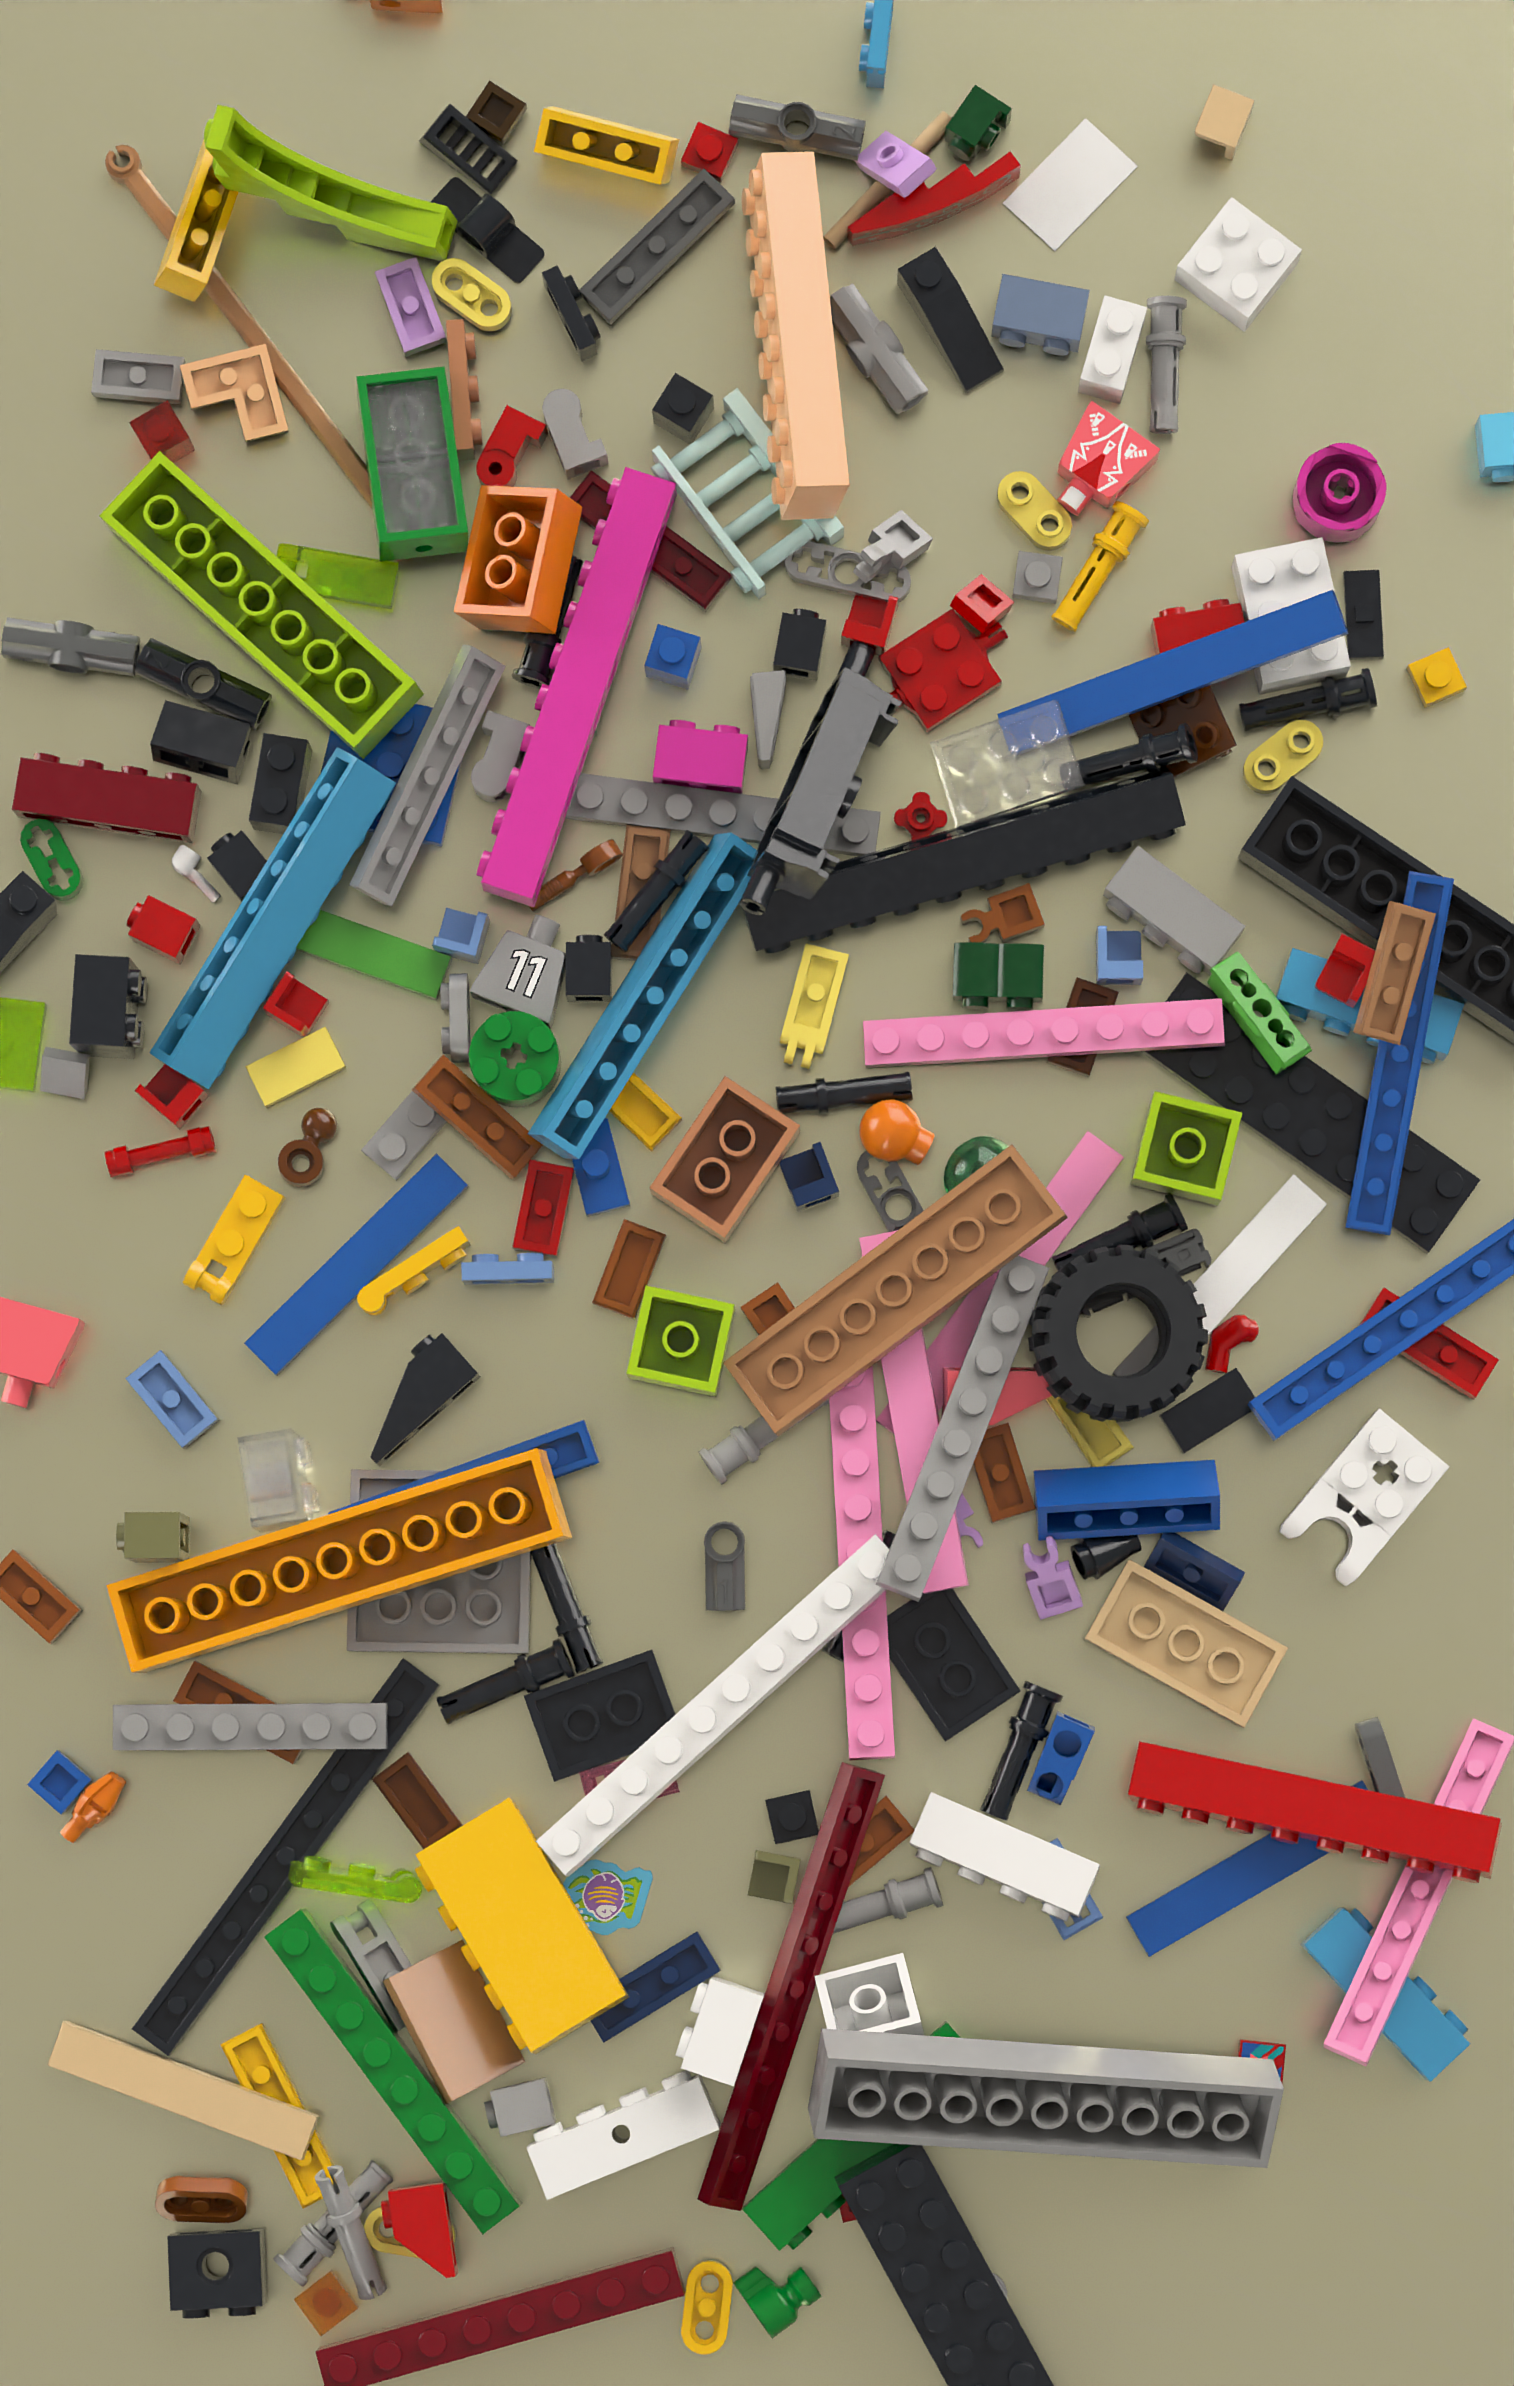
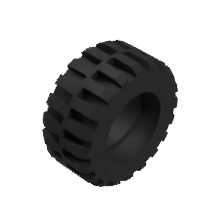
(1176, 1318)

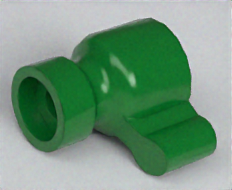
(775, 2304)

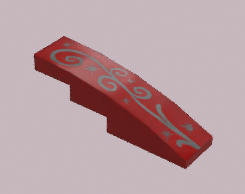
(935, 204)

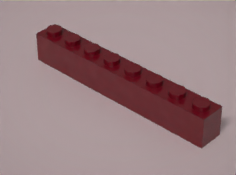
(502, 2320)

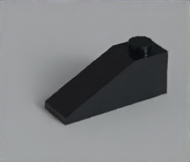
(949, 319)
(23, 915)
(428, 1386)

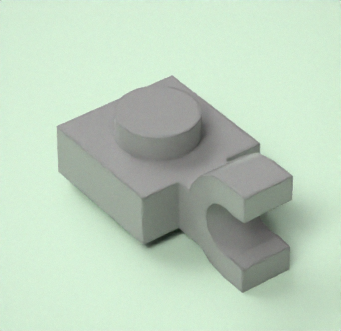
(894, 541)

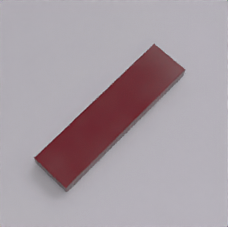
(676, 561)

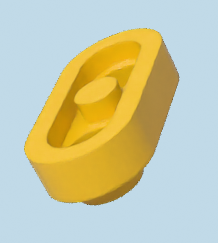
(707, 2306)

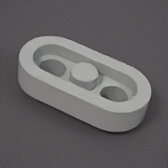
(456, 999)

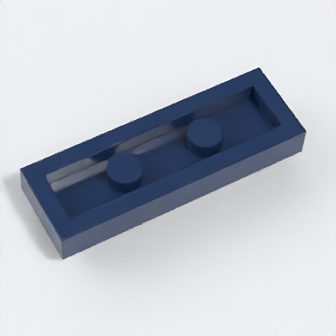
(658, 1984)

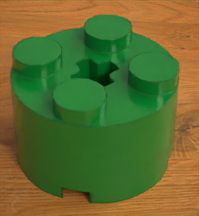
(501, 1037)

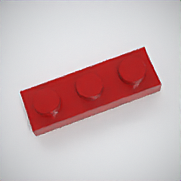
(1445, 1354)

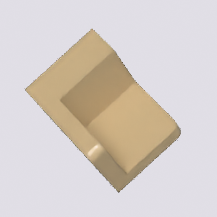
(1224, 119)

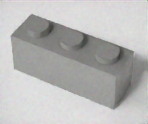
(1172, 912)

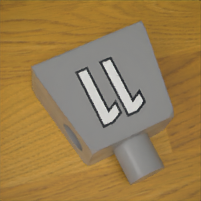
(524, 972)

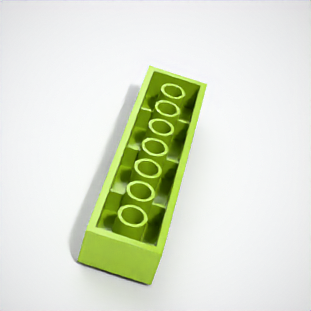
(261, 605)

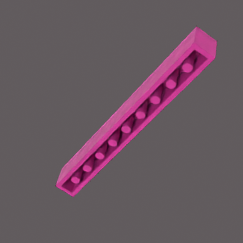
(578, 687)

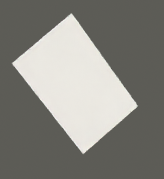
(1070, 184)

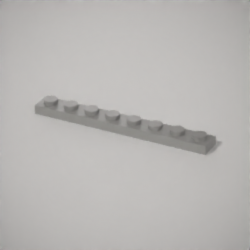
(704, 812)
(962, 1428)

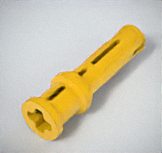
(1109, 548)

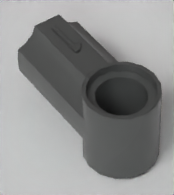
(725, 1572)

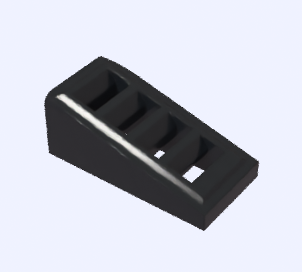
(458, 162)

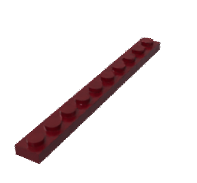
(791, 1987)

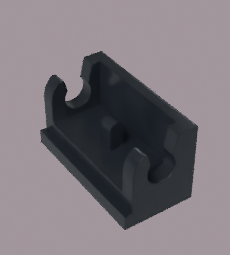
(200, 742)

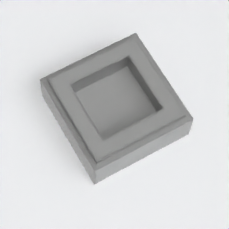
(64, 1072)

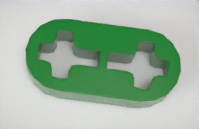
(42, 864)

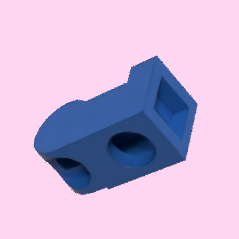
(1060, 1757)

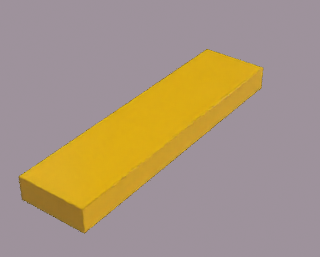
(262, 2070)

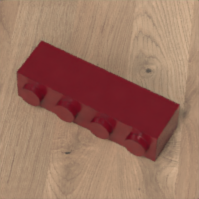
(106, 798)

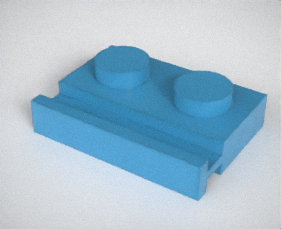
(874, 56)

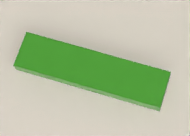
(376, 954)

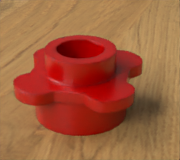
(920, 806)

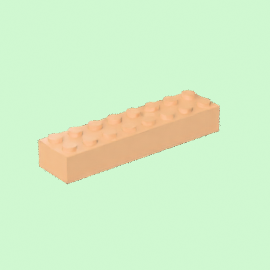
(796, 336)

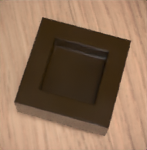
(497, 112)

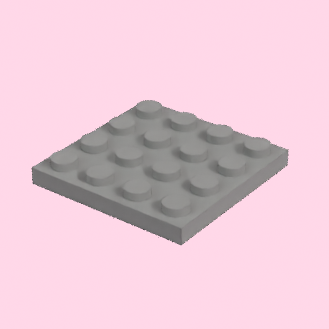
(458, 1614)

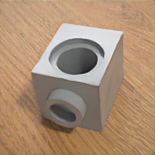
(520, 2107)

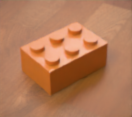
(518, 559)

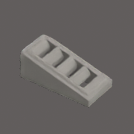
(767, 703)

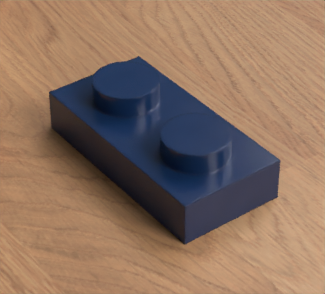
(1194, 1569)

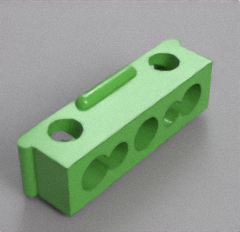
(1257, 996)

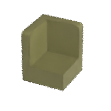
(774, 1877)

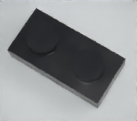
(580, 328)

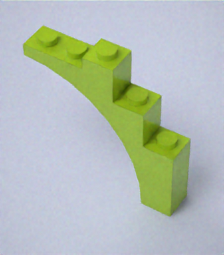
(364, 213)

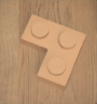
(245, 378)

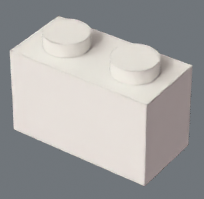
(1112, 349)

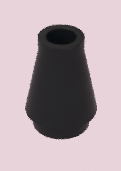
(1101, 1554)

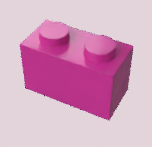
(701, 756)

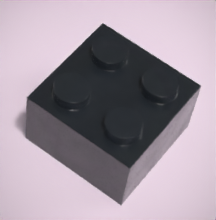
(107, 1006)

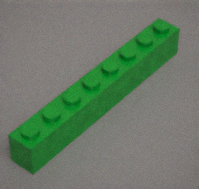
(393, 2070)

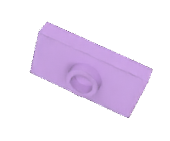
(895, 164)

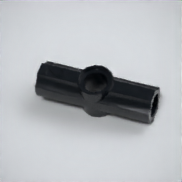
(178, 671)

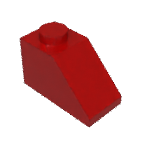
(423, 2224)

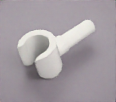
(184, 863)

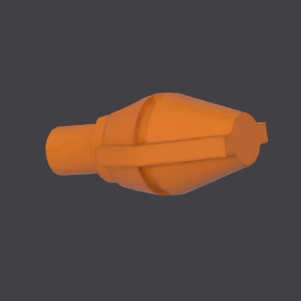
(93, 1805)

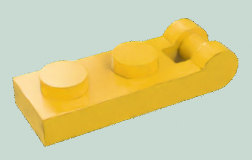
(234, 1238)
(412, 1272)

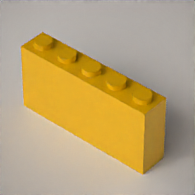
(520, 1927)

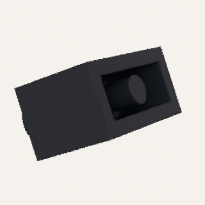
(279, 782)

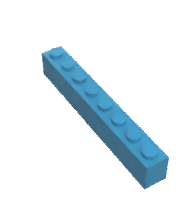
(273, 918)
(645, 998)

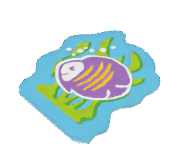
(609, 1895)

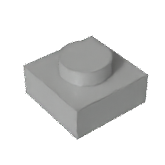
(1037, 577)

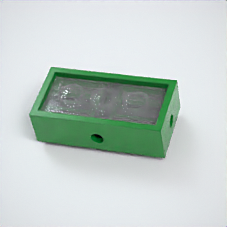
(412, 464)

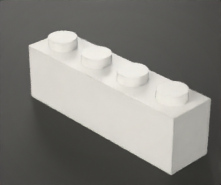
(1005, 1856)

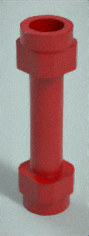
(122, 1160)

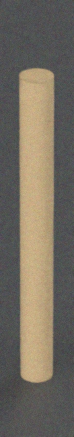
(878, 191)

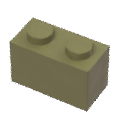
(154, 1537)

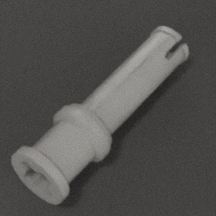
(1165, 343)
(740, 1447)
(894, 1900)
(319, 2239)

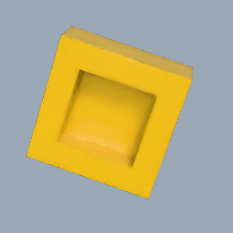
(1436, 677)

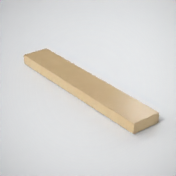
(183, 2090)

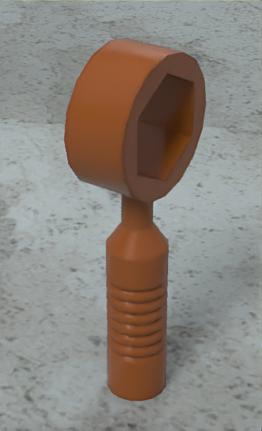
(592, 862)

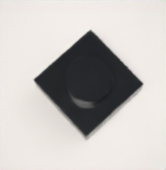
(792, 1817)

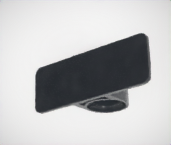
(490, 230)

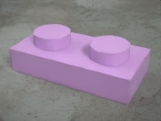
(410, 306)

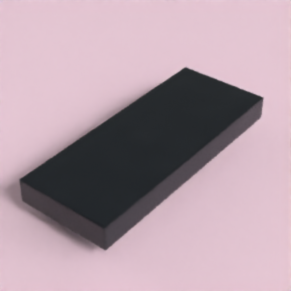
(1363, 614)

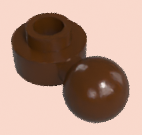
(318, 1127)

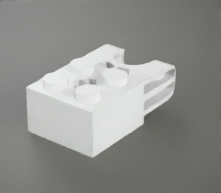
(1360, 1504)

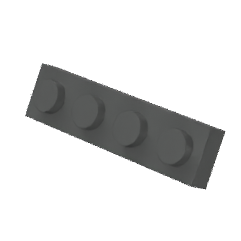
(657, 246)

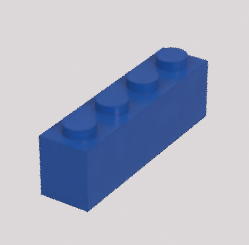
(1127, 1500)

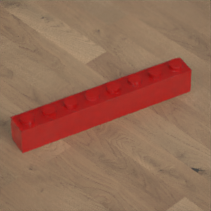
(1315, 1811)

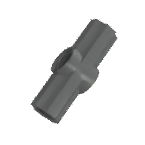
(768, 121)
(70, 646)

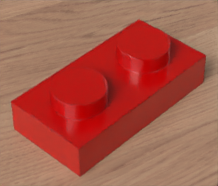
(543, 1208)

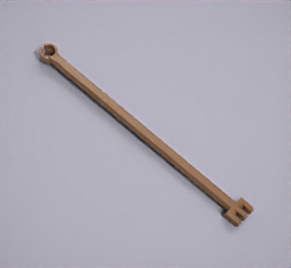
(246, 326)

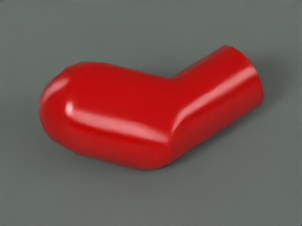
(1227, 1336)

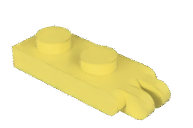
(813, 1002)

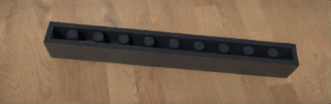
(973, 857)

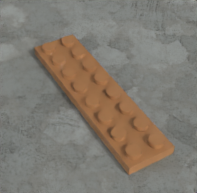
(895, 1290)

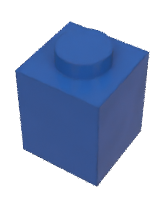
(673, 656)

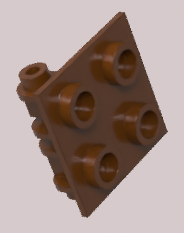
(1203, 716)

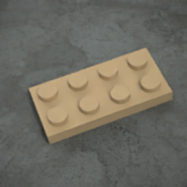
(1186, 1643)

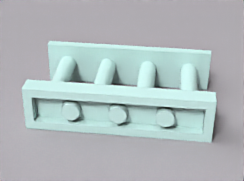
(738, 420)

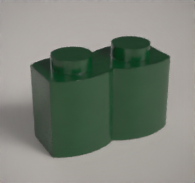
(998, 973)

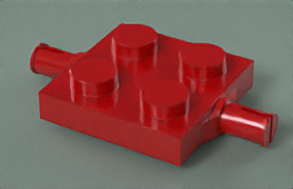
(942, 668)

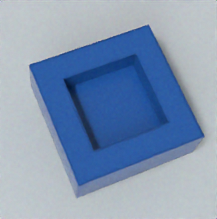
(60, 1782)

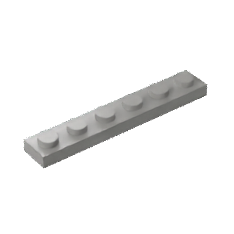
(427, 775)
(250, 1726)

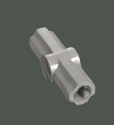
(876, 349)

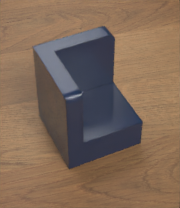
(809, 1178)

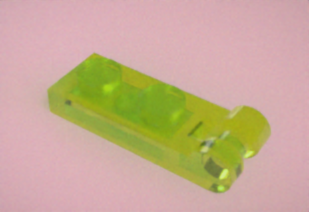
(344, 575)
(357, 1880)

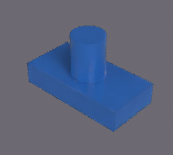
(600, 1174)

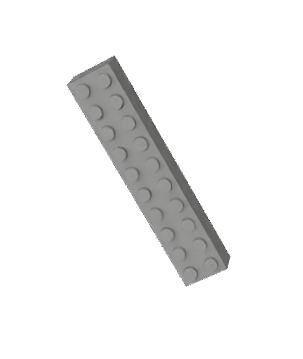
(1044, 2098)

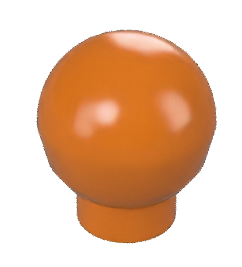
(894, 1132)

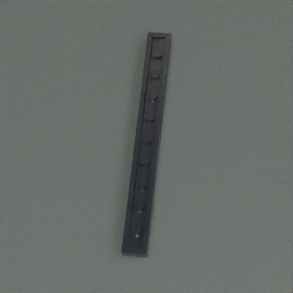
(267, 1880)

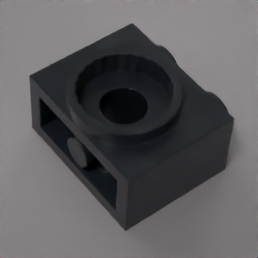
(198, 2291)

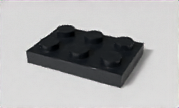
(947, 1661)
(600, 1714)

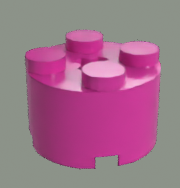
(1364, 492)

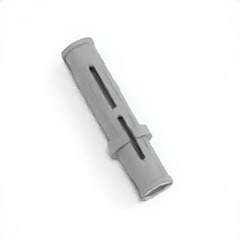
(344, 2215)

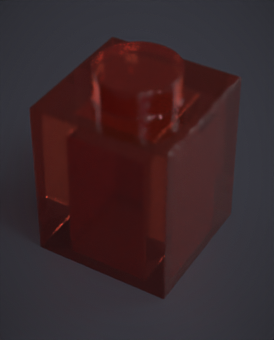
(162, 431)

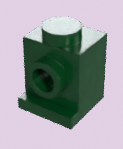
(976, 124)

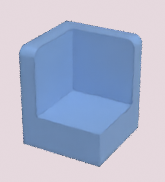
(462, 935)
(1118, 957)

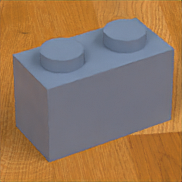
(1039, 314)

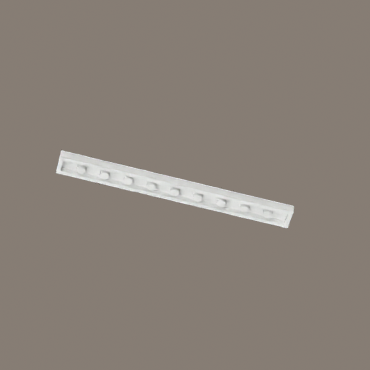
(716, 1709)

